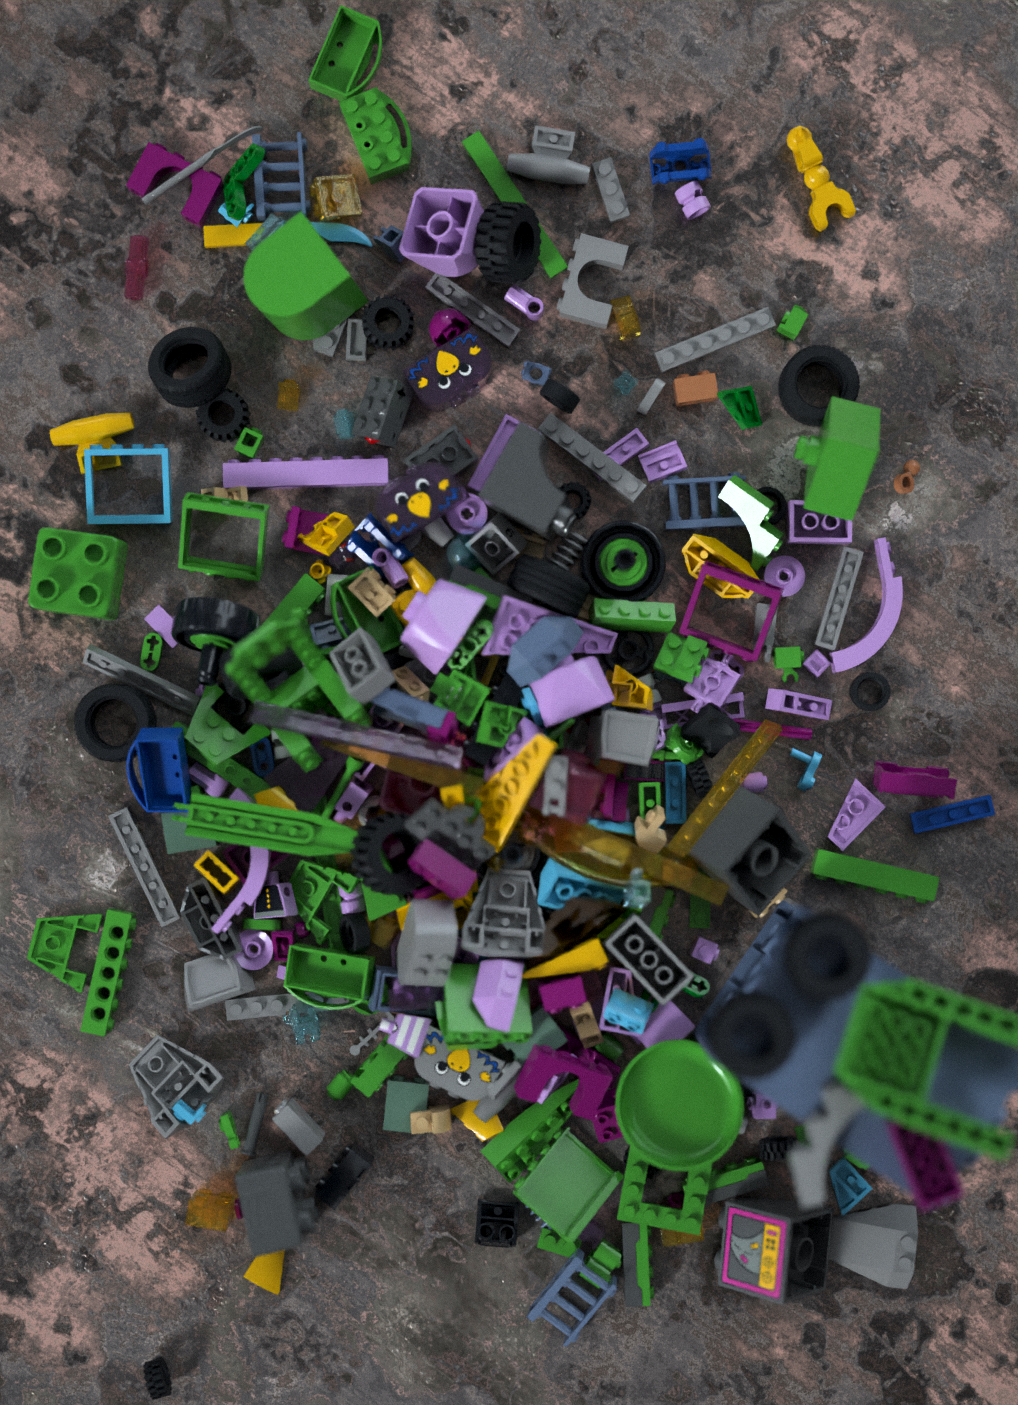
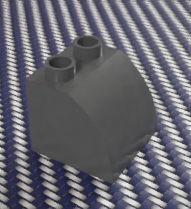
(750, 850)

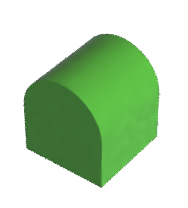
(300, 282)

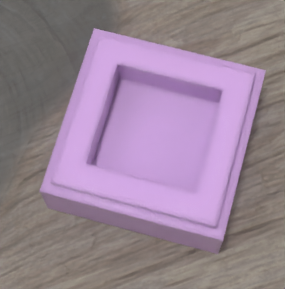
(816, 663)

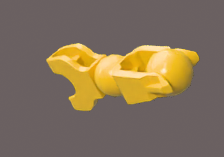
(816, 177)

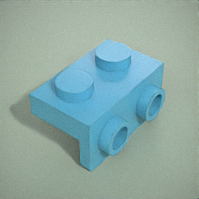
(628, 1011)

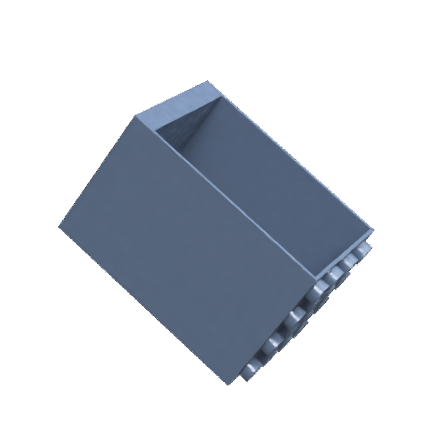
(968, 1078)

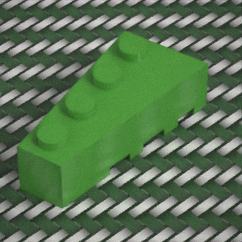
(378, 903)
(377, 1067)

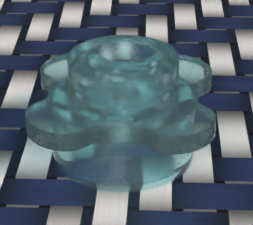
(625, 388)

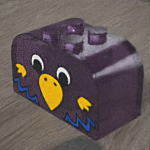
(450, 372)
(419, 499)

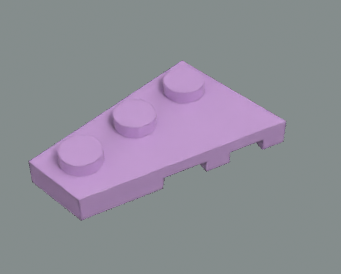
(855, 815)

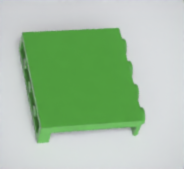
(465, 1020)
(566, 1185)

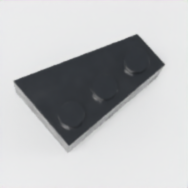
(343, 1175)

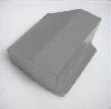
(624, 737)
(214, 980)

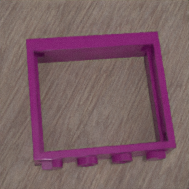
(741, 580)

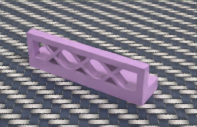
(686, 705)

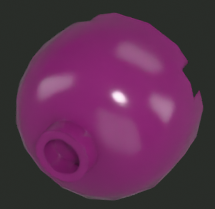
(447, 325)

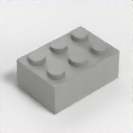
(362, 666)

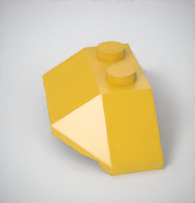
(704, 548)

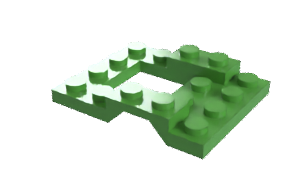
(682, 1220)

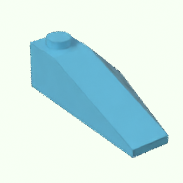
(561, 883)

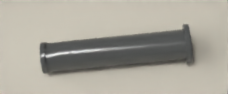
(255, 1124)

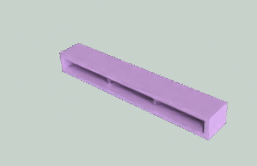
(307, 474)

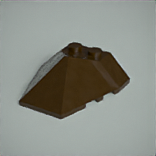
(579, 920)

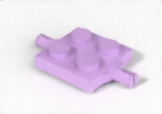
(713, 683)

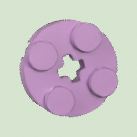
(475, 522)

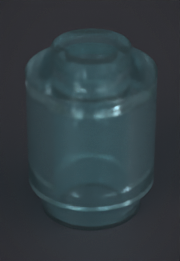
(344, 424)

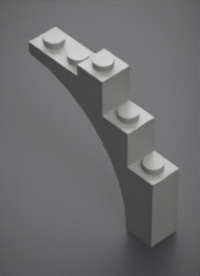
(821, 1129)

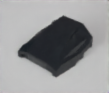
(496, 1224)

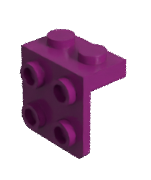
(300, 522)
(605, 1118)

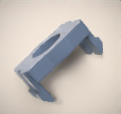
(528, 366)

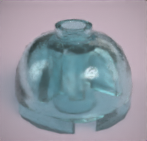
(459, 554)

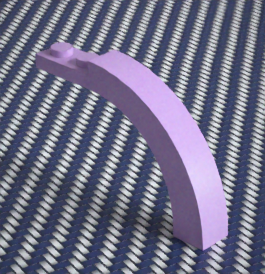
(886, 620)
(255, 881)

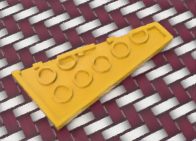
(510, 789)

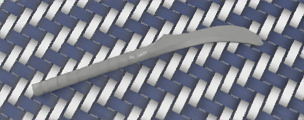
(196, 165)

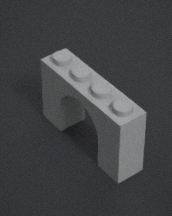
(589, 252)

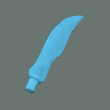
(341, 233)
(618, 827)

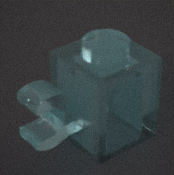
(637, 891)

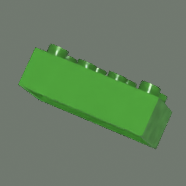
(358, 36)
(385, 154)
(358, 615)
(328, 978)

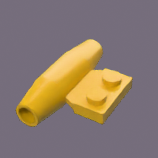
(94, 431)
(419, 580)

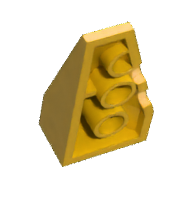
(583, 957)

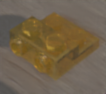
(335, 197)

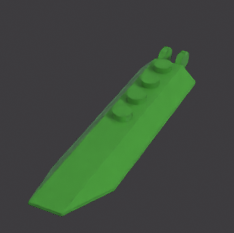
(264, 826)

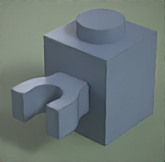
(390, 242)

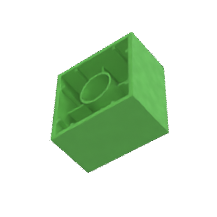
(840, 458)

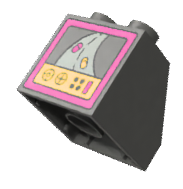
(774, 1248)

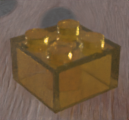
(210, 1210)

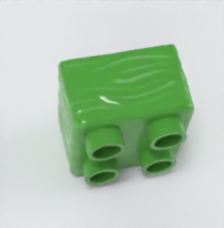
(78, 573)

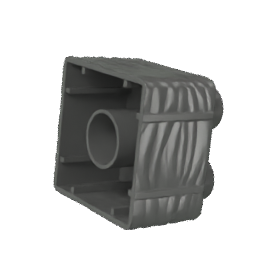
(275, 1203)

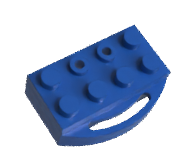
(160, 769)

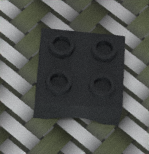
(710, 730)

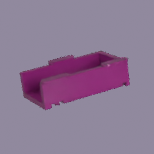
(915, 781)

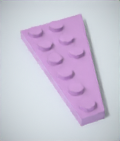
(516, 617)

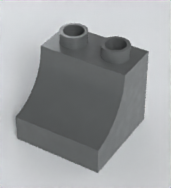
(522, 486)

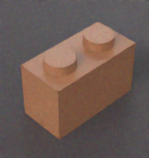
(695, 389)

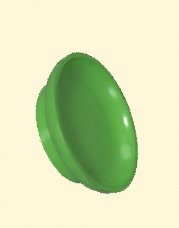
(678, 1106)

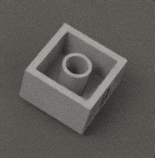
(496, 543)

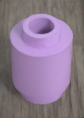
(755, 782)

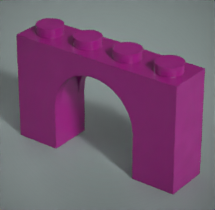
(157, 162)
(545, 1063)

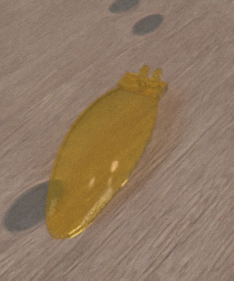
(550, 836)

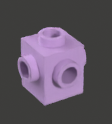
(761, 1107)

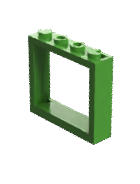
(225, 506)

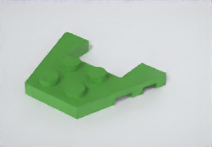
(214, 735)
(311, 886)
(54, 942)

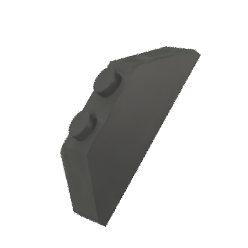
(200, 911)

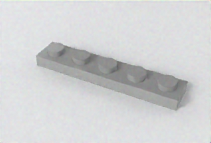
(473, 309)
(838, 598)

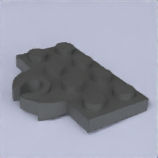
(452, 832)

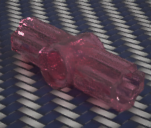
(136, 267)

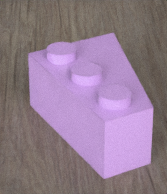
(624, 981)

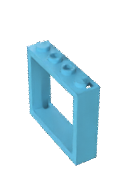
(137, 449)

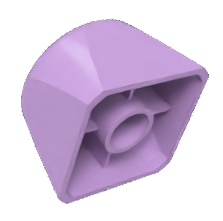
(442, 230)
(439, 622)
(571, 690)

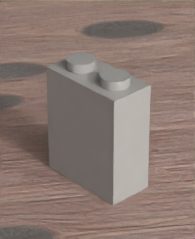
(298, 1125)

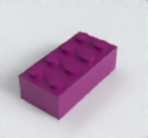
(924, 1165)

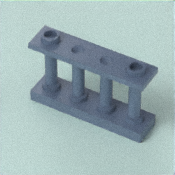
(262, 188)
(695, 521)
(564, 1279)

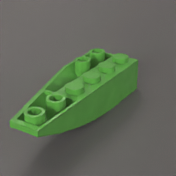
(528, 1133)

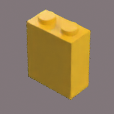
(217, 872)

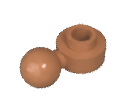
(904, 482)

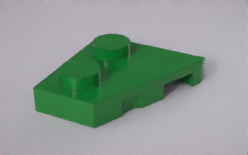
(742, 406)

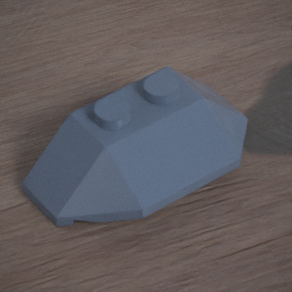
(542, 648)

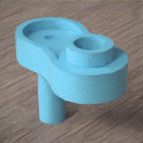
(807, 780)

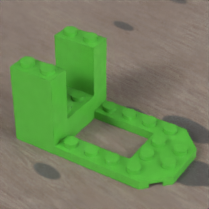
(304, 691)

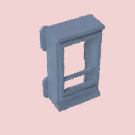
(408, 710)
(376, 993)

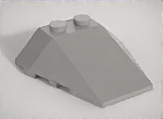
(505, 917)
(170, 1074)
(877, 1243)

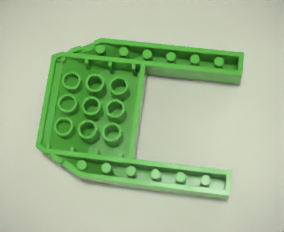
(894, 1051)

